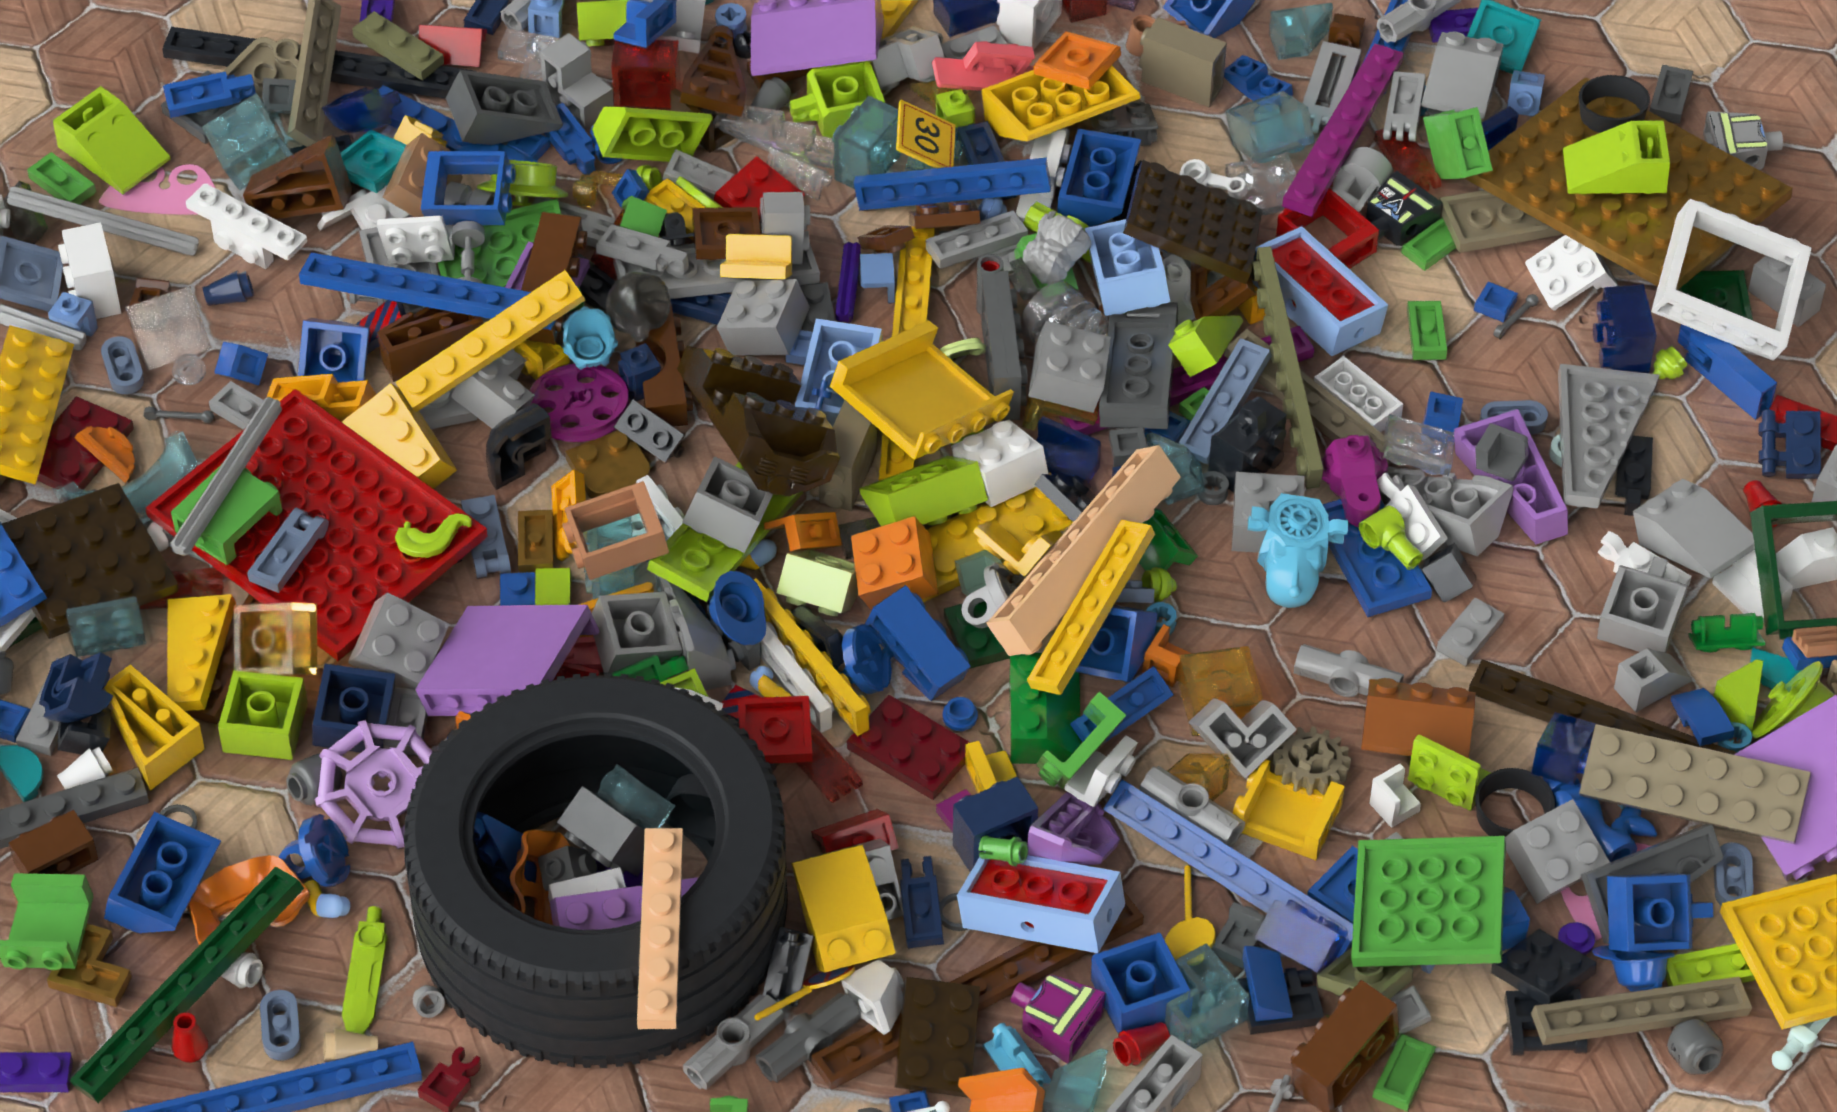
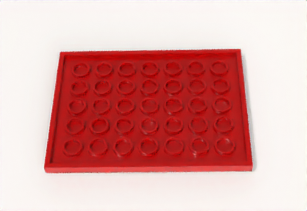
(363, 496)

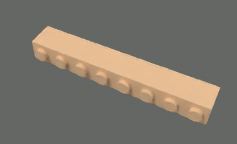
(1055, 581)

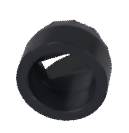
(740, 45)

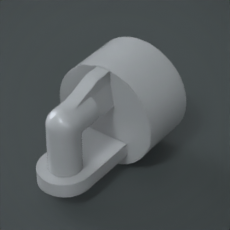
(1361, 176)

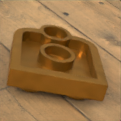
(608, 463)

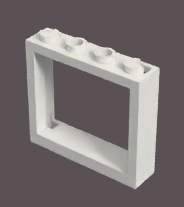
(1713, 319)

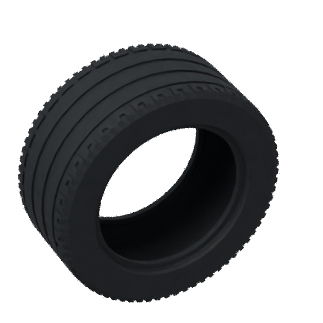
(576, 990)

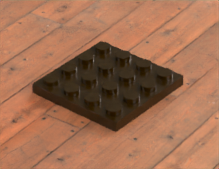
(1193, 221)
(89, 555)

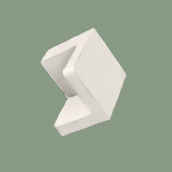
(1392, 798)

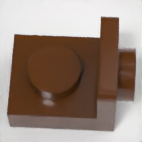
(1346, 30)

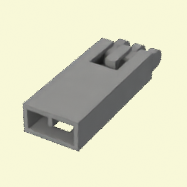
(1330, 81)

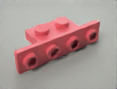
(983, 66)

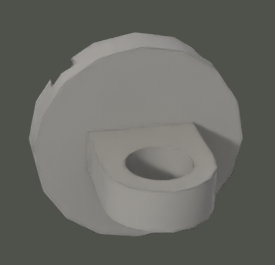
(994, 594)

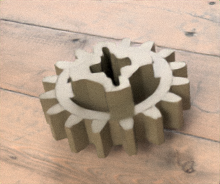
(1311, 760)

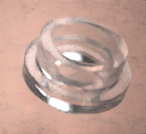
(189, 369)

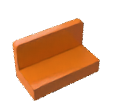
(809, 530)
(1003, 1091)

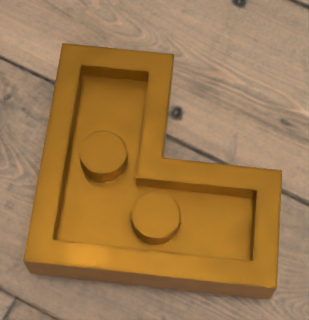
(92, 977)

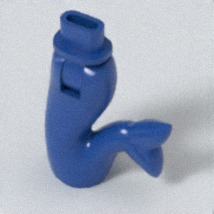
(1613, 839)

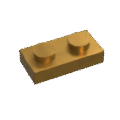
(535, 540)

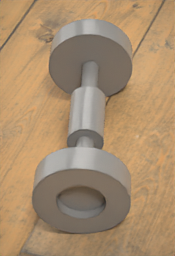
(468, 235)

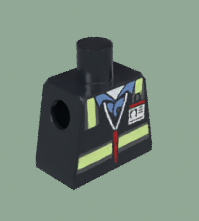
(1402, 209)

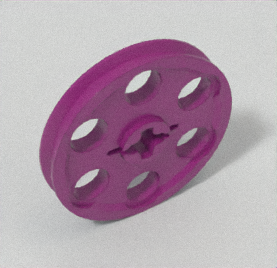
(581, 401)

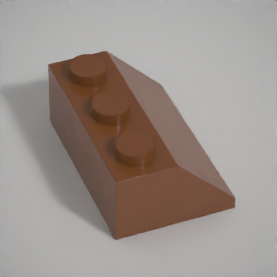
(1403, 710)

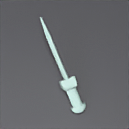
(1799, 1039)

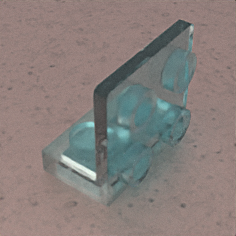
(106, 626)

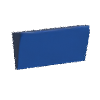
(1266, 984)

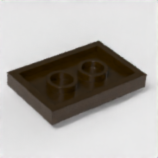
(936, 1036)

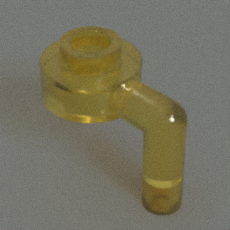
(586, 188)

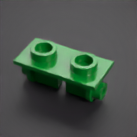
(1711, 634)

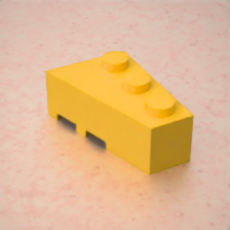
(402, 435)
(152, 726)

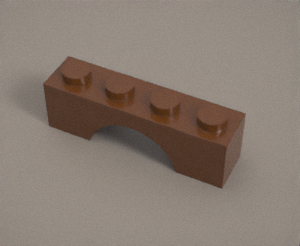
(665, 392)

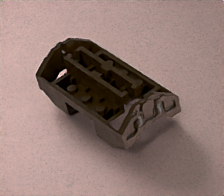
(755, 414)

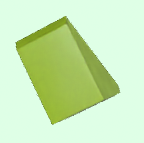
(1739, 693)

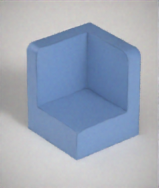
(877, 272)

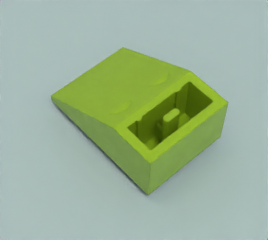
(109, 140)
(1620, 160)

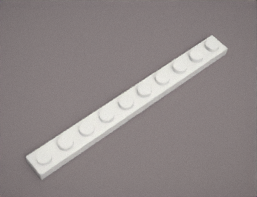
(772, 652)

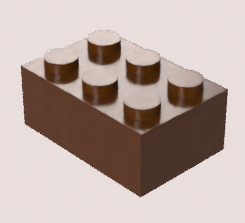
(1344, 1047)

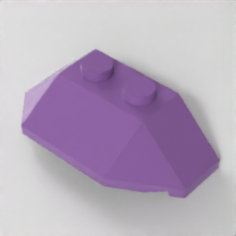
(1072, 833)

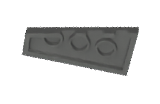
(1683, 854)

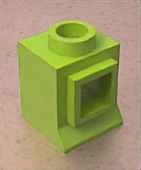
(955, 108)

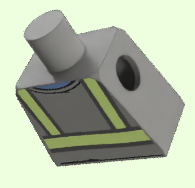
(1741, 136)

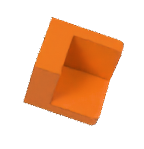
(1164, 656)

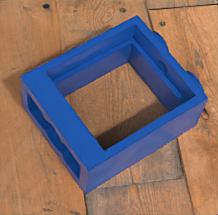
(467, 162)

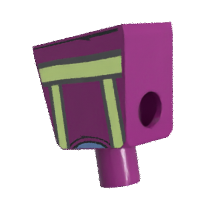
(1059, 1014)

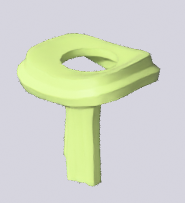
(964, 347)

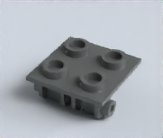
(1133, 117)

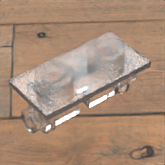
(800, 173)

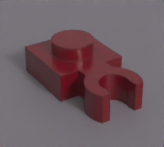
(448, 1085)

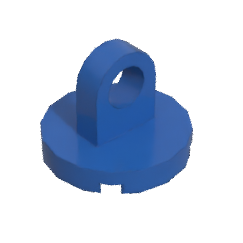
(864, 659)
(322, 851)

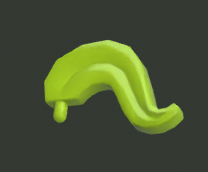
(696, 193)
(426, 545)

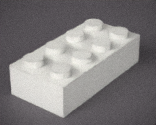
(1359, 392)

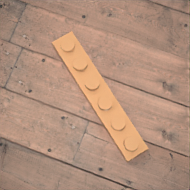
(660, 929)

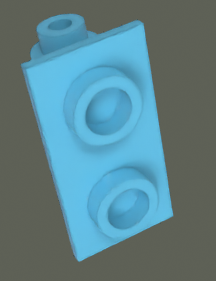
(1011, 1052)

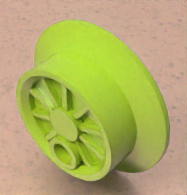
(531, 180)
(1792, 700)

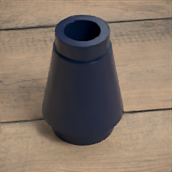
(229, 289)

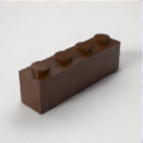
(553, 251)

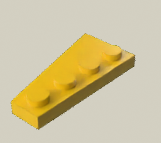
(194, 646)

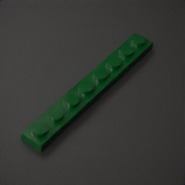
(186, 984)

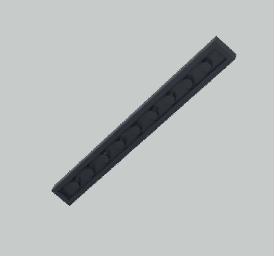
(346, 69)

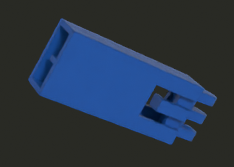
(1729, 371)

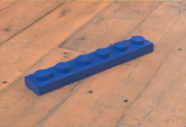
(444, 125)
(952, 184)

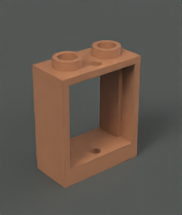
(608, 509)

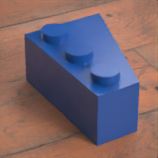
(918, 643)

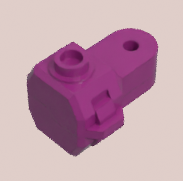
(1352, 473)

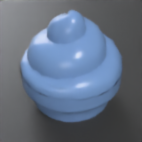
(991, 207)

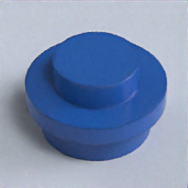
(960, 714)

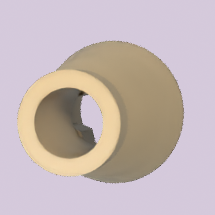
(345, 1044)

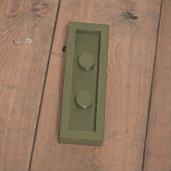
(398, 45)

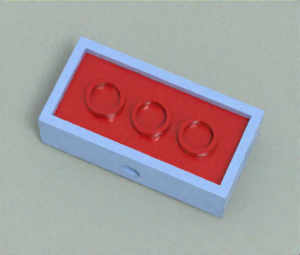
(1324, 293)
(1043, 901)

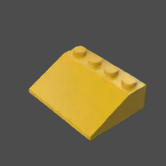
(1038, 105)

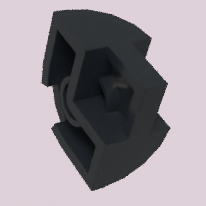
(515, 442)

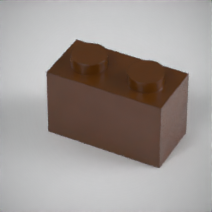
(55, 847)

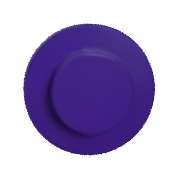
(1577, 937)

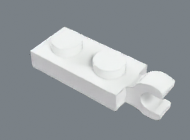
(1419, 521)
(1636, 558)

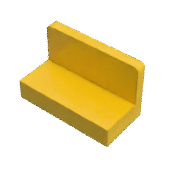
(757, 256)
(987, 769)

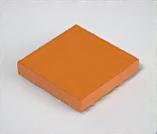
(1077, 60)

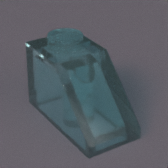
(1076, 1084)

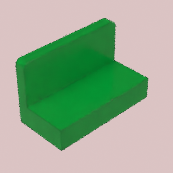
(1166, 545)

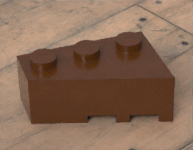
(302, 183)
(420, 337)

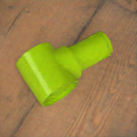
(1387, 530)

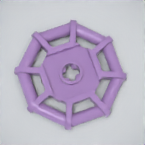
(360, 782)

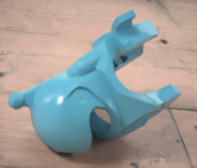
(1294, 546)

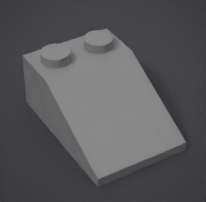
(1462, 73)
(1692, 529)

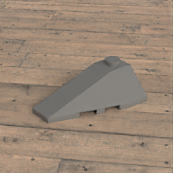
(1465, 509)
(698, 639)

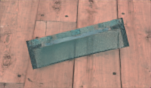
(170, 467)

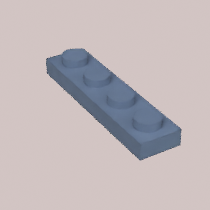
(1225, 396)

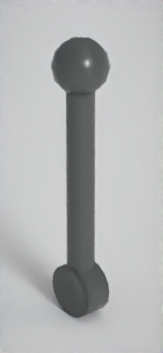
(1531, 301)
(152, 413)

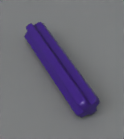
(848, 282)

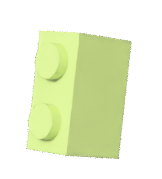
(818, 580)

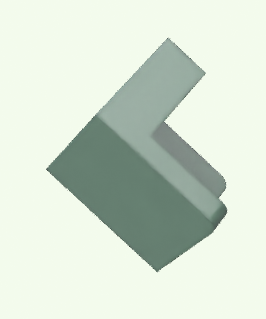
(971, 570)

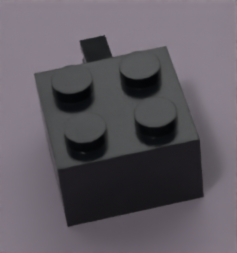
(1249, 441)

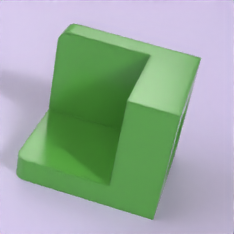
(642, 216)

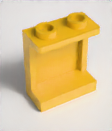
(1285, 816)

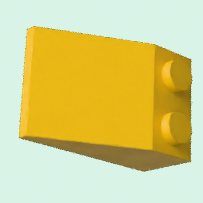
(842, 909)

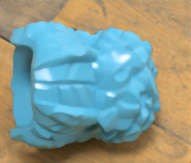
(589, 338)

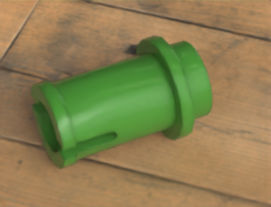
(1012, 851)

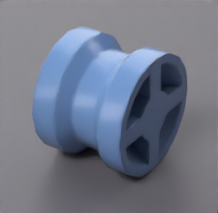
(733, 17)

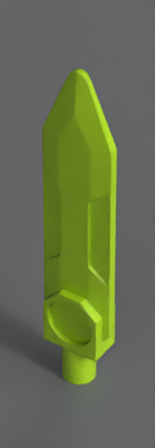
(364, 972)

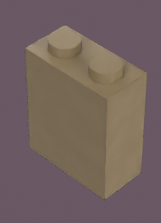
(1182, 61)
(857, 448)

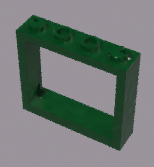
(1762, 522)

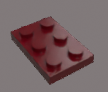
(68, 459)
(910, 747)

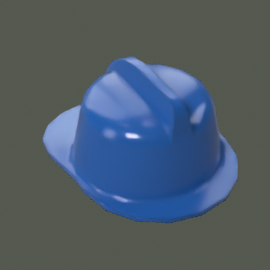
(738, 608)
(1638, 968)

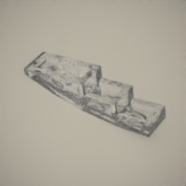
(768, 128)

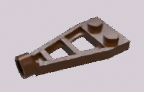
(711, 95)
(1219, 297)

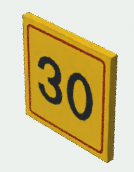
(925, 136)

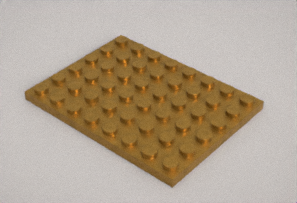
(1626, 226)

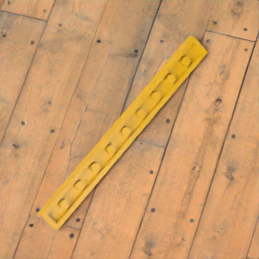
(909, 311)

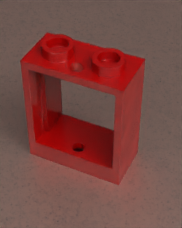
(1361, 233)

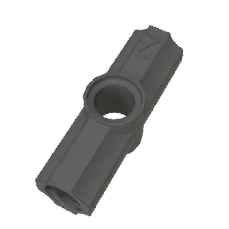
(807, 1035)

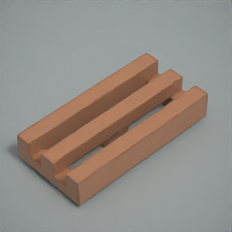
(1816, 641)

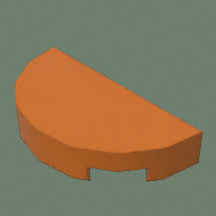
(110, 448)

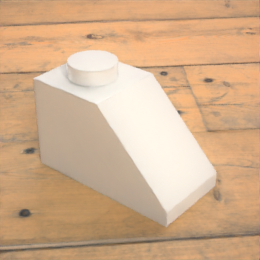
(1809, 558)
(876, 994)

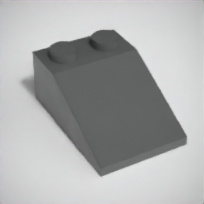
(500, 107)

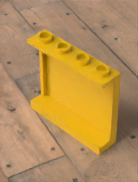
(917, 392)

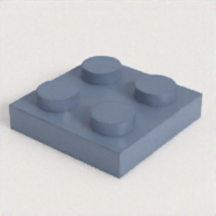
(29, 274)

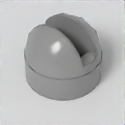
(434, 995)

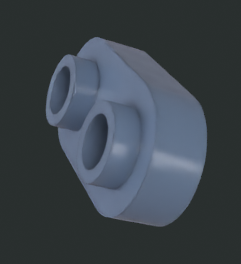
(122, 365)
(1532, 412)
(1733, 879)
(280, 1028)

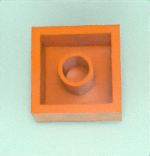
(893, 558)

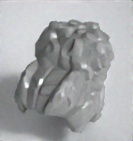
(1055, 248)

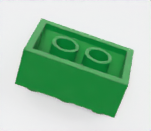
(1040, 718)

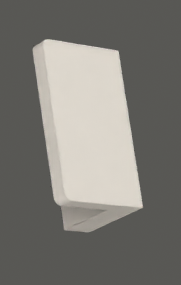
(1742, 586)

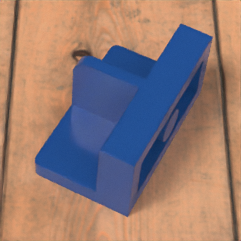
(646, 21)

